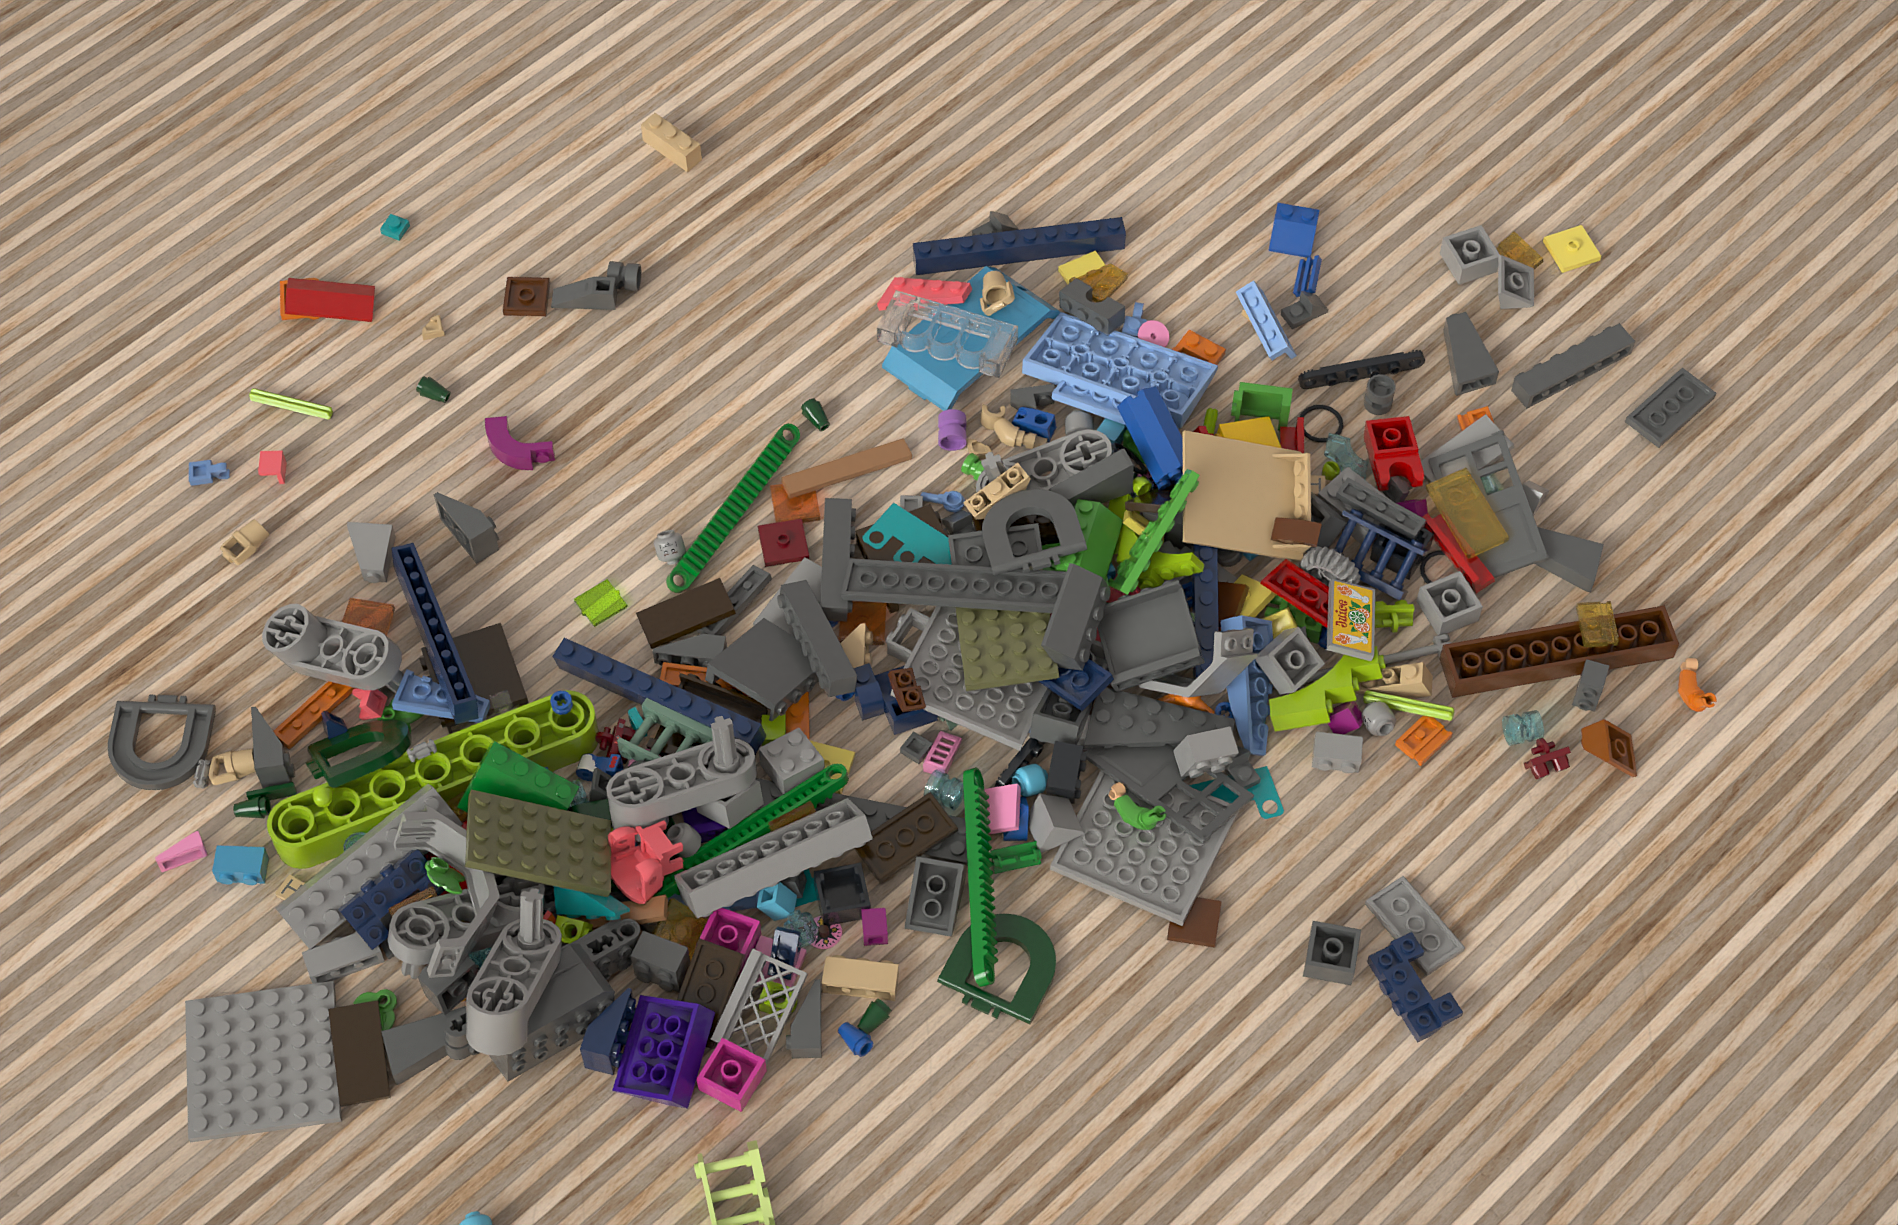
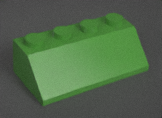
(1101, 534)

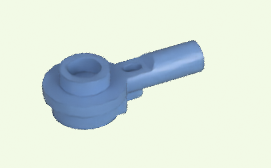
(951, 501)

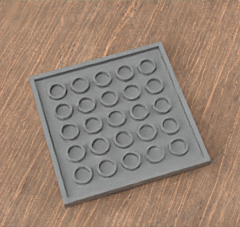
(995, 712)
(1146, 868)
(260, 1062)

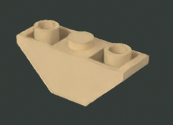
(1009, 482)
(857, 646)

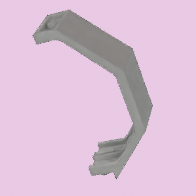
(1230, 658)
(447, 841)

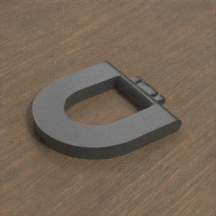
(1025, 503)
(177, 768)

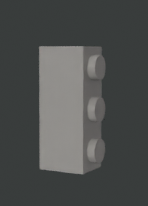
(340, 958)

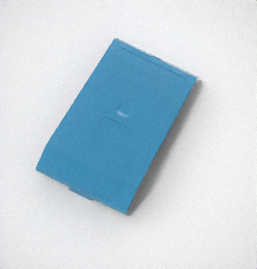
(945, 380)

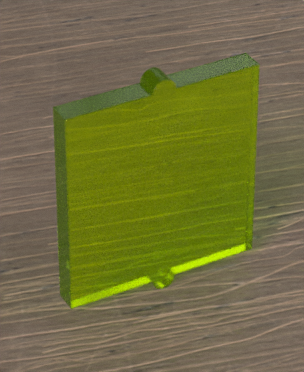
(600, 602)

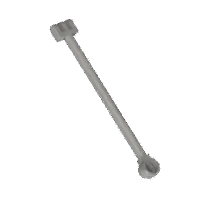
(1400, 656)

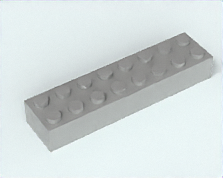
(773, 858)
(314, 906)

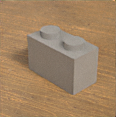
(1337, 752)

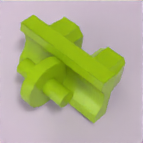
(1393, 615)

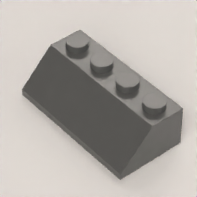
(1075, 618)

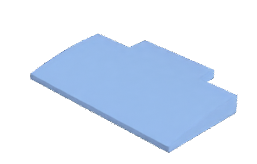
(1103, 369)

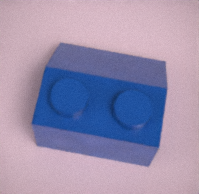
(1294, 230)

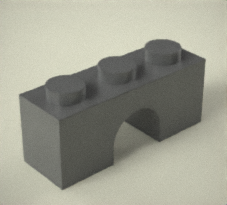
(1103, 316)

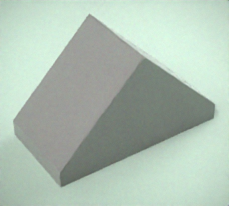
(1535, 495)

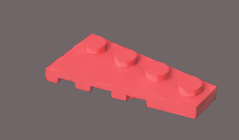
(935, 290)

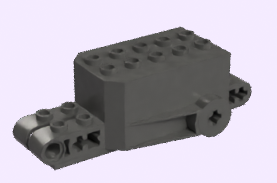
(569, 1002)

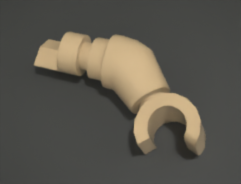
(1007, 432)

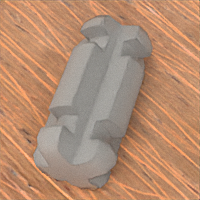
(421, 750)
(202, 774)

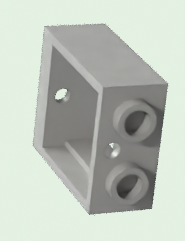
(905, 623)

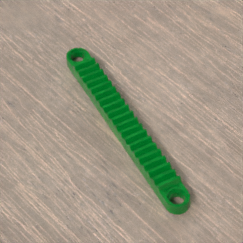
(733, 508)
(756, 825)
(979, 877)

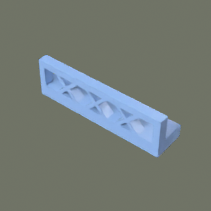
(1265, 321)

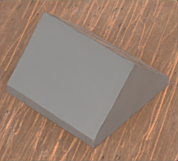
(1515, 284)
(1053, 822)

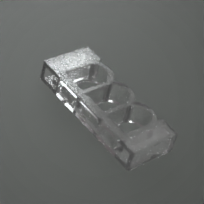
(990, 360)

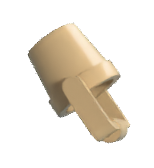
(995, 293)
(249, 537)
(237, 765)

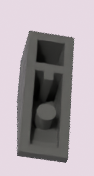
(806, 1028)

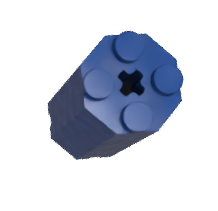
(1155, 435)

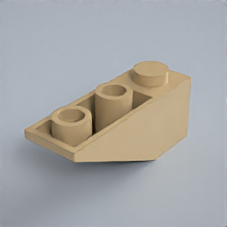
(1403, 681)

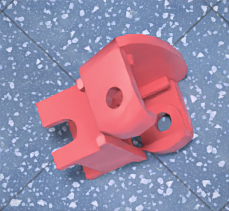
(641, 869)

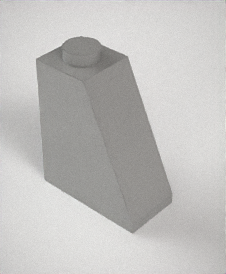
(372, 549)

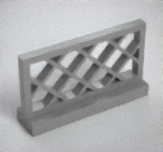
(743, 991)

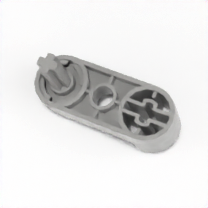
(1062, 457)
(333, 649)
(682, 780)
(418, 925)
(512, 980)

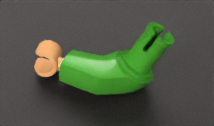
(1131, 813)

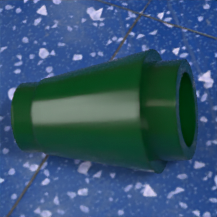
(432, 389)
(815, 414)
(253, 808)
(874, 1016)

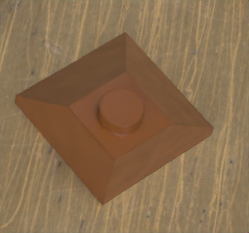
(1610, 745)

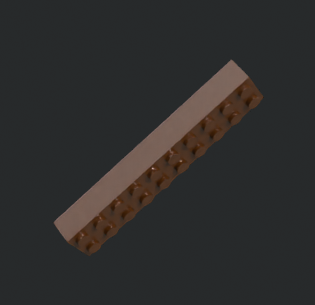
(1554, 652)

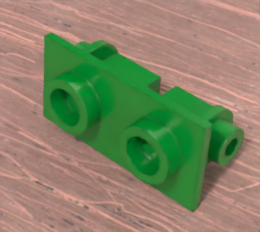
(1016, 857)

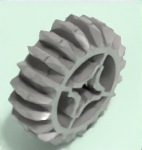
(1329, 564)

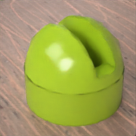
(1328, 470)
(1141, 485)
(323, 797)

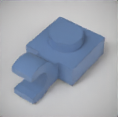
(1133, 323)
(204, 471)

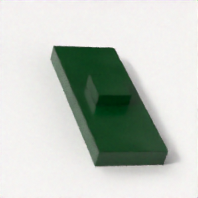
(274, 792)

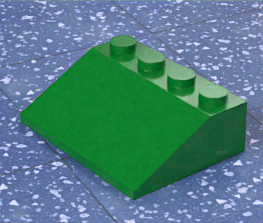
(516, 777)

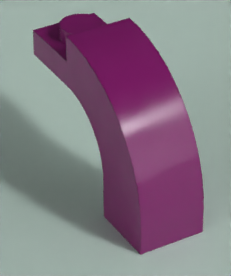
(512, 452)

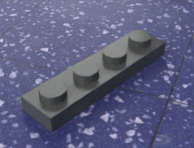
(1380, 508)
(741, 596)

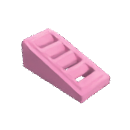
(929, 765)
(183, 852)

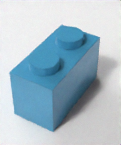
(240, 865)

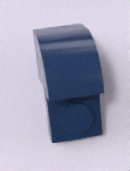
(868, 693)

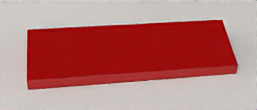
(329, 299)
(1299, 590)

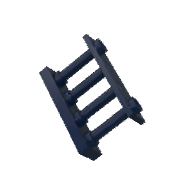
(1375, 577)

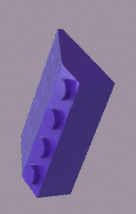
(664, 1051)

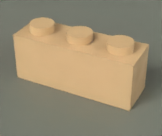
(671, 142)
(860, 978)

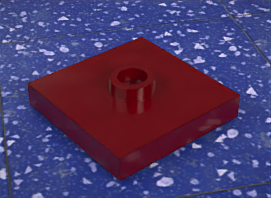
(783, 542)

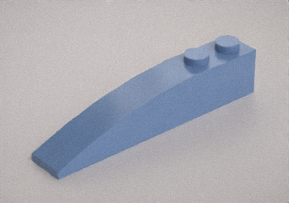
(1251, 687)

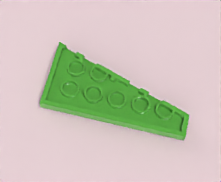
(1151, 537)

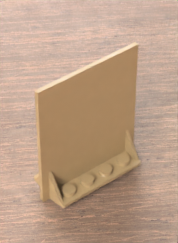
(1243, 493)

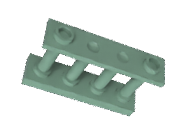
(672, 722)

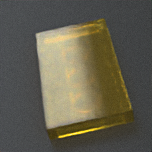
(1467, 513)

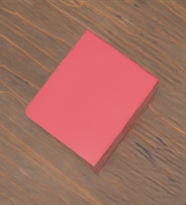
(272, 464)
(371, 703)

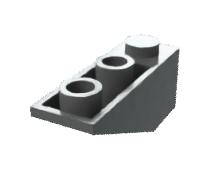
(587, 294)
(691, 651)

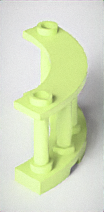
(750, 1158)

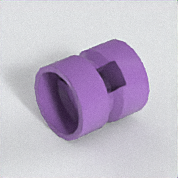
(952, 430)

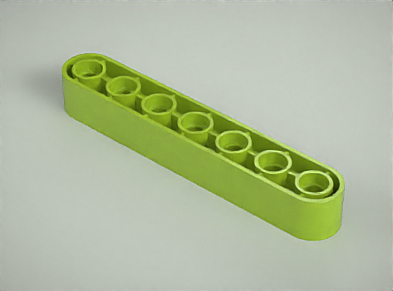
(365, 798)

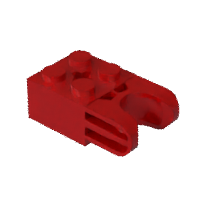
(1393, 451)

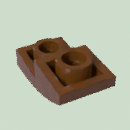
(1296, 531)
(906, 690)

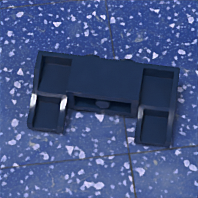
(387, 890)
(1407, 991)

